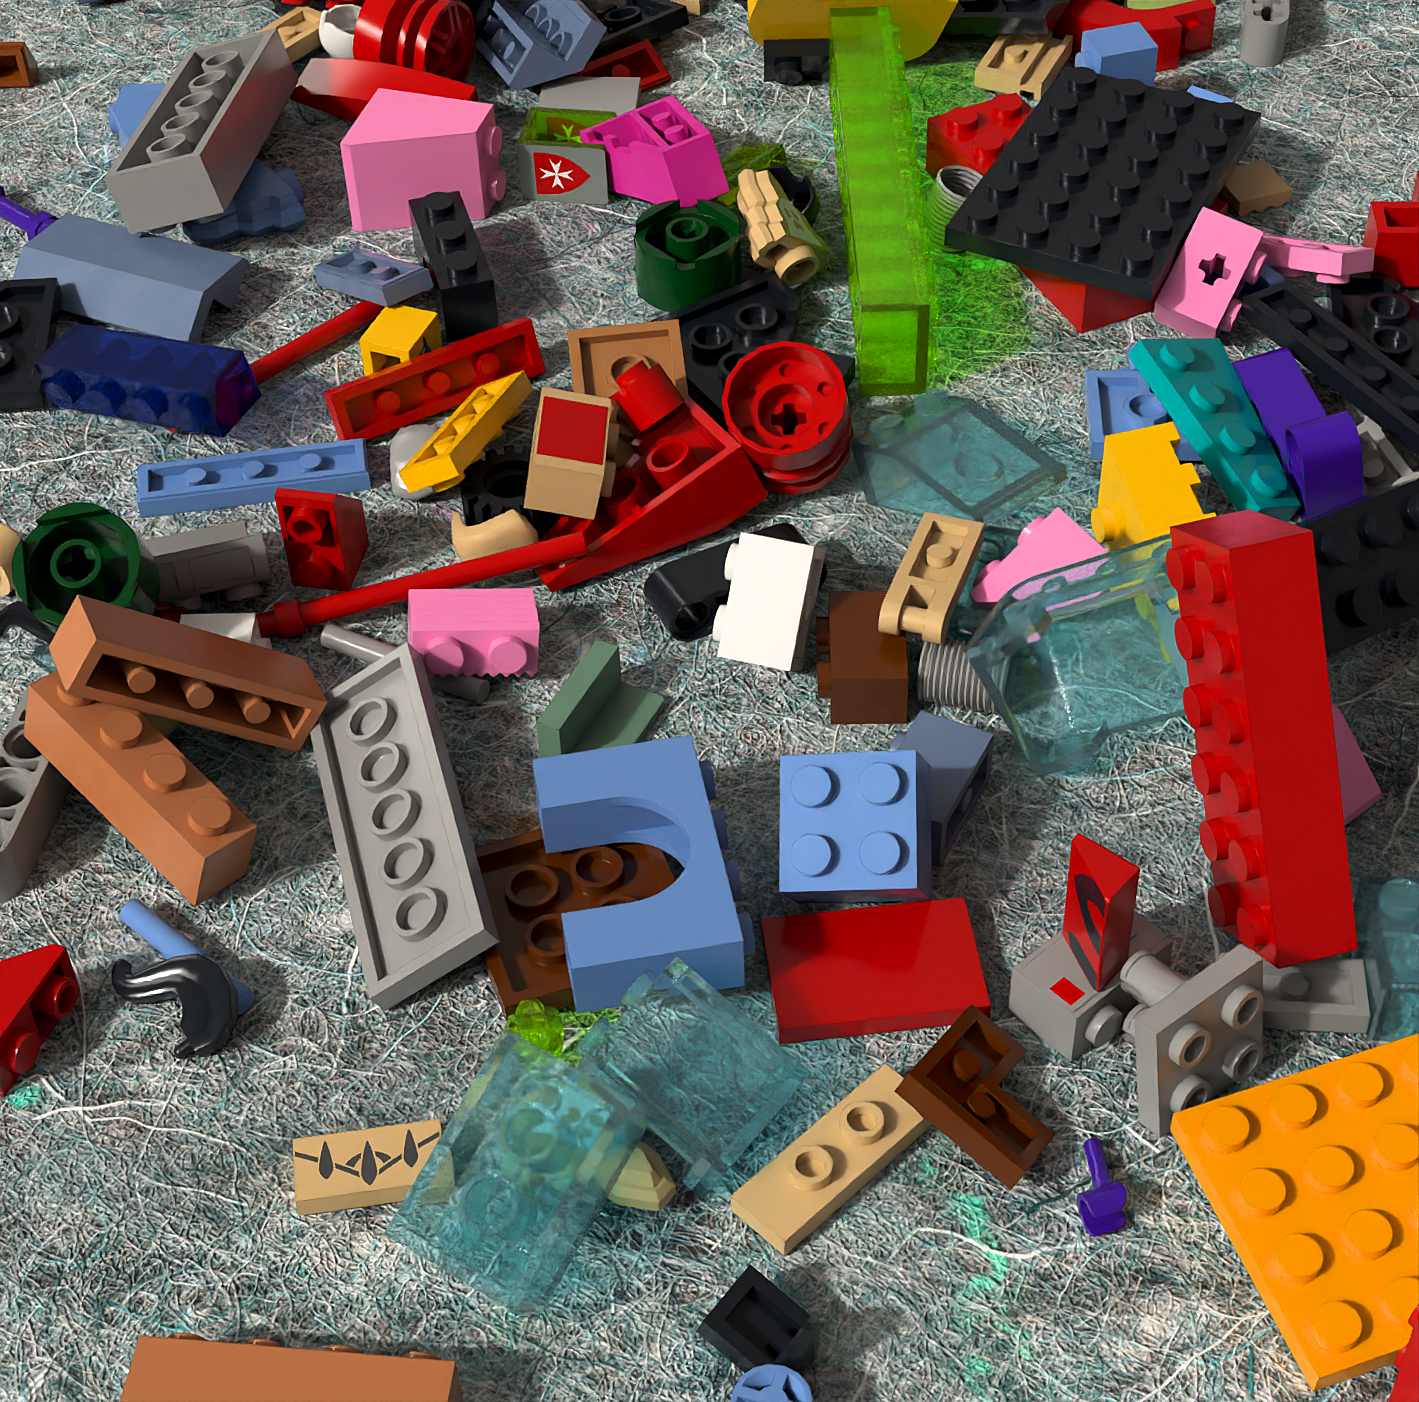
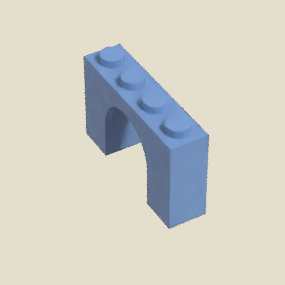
(660, 799)

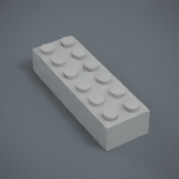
(202, 133)

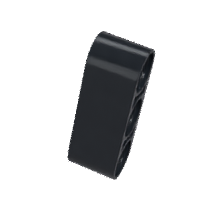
(693, 587)

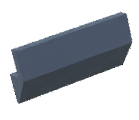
(538, 39)
(132, 279)

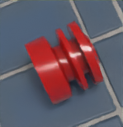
(417, 35)
(785, 389)

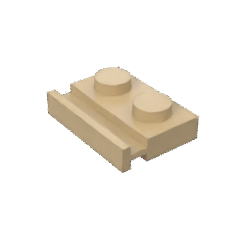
(1022, 64)

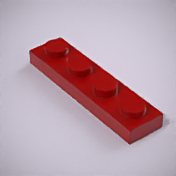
(432, 381)

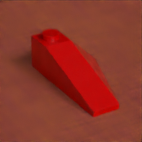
(673, 490)

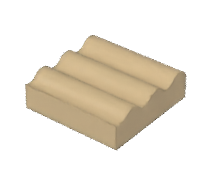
(1255, 188)

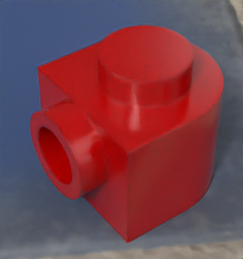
(644, 396)

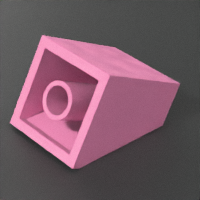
(420, 146)

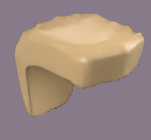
(492, 536)

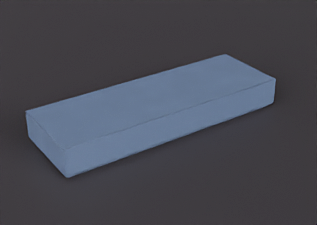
(373, 277)

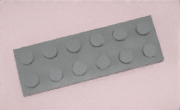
(400, 829)

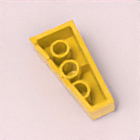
(1144, 487)

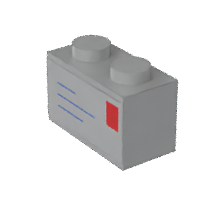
(1061, 1005)

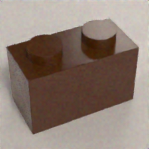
(865, 667)

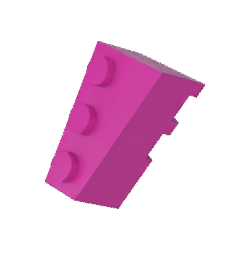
(660, 154)

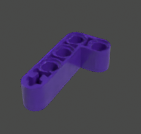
(1314, 448)

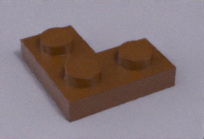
(961, 1097)

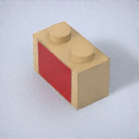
(570, 454)

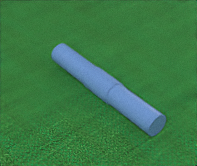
(172, 942)

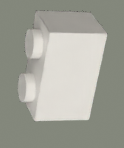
(768, 601)

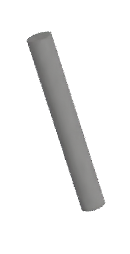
(371, 650)

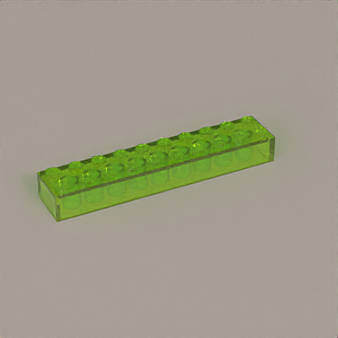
(881, 205)

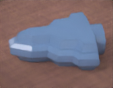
(260, 206)

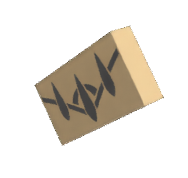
(360, 1166)

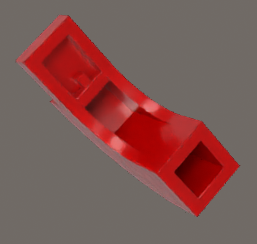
(1175, 28)

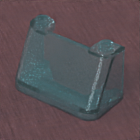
(1084, 655)

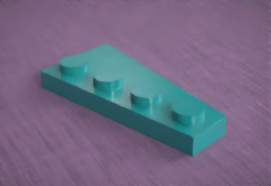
(1218, 420)

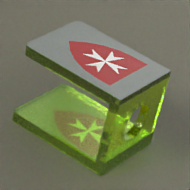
(557, 163)

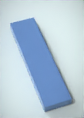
(251, 477)

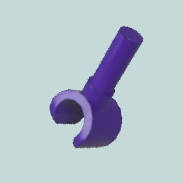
(1103, 1205)

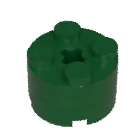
(686, 253)
(86, 554)

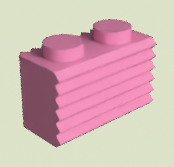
(474, 631)

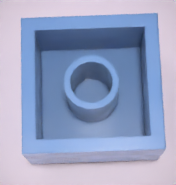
(855, 827)

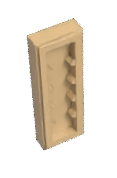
(829, 1162)

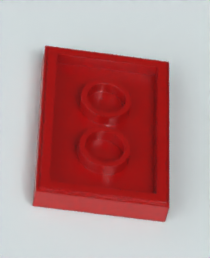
(872, 969)

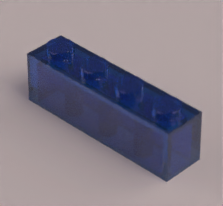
(149, 379)

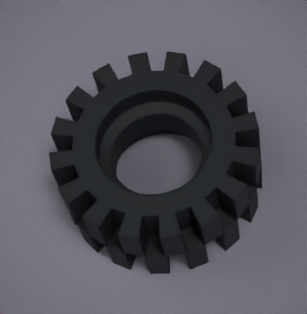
(493, 480)

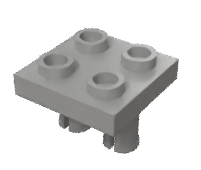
(1192, 1032)

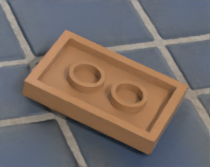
(608, 351)

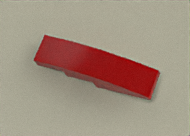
(348, 85)

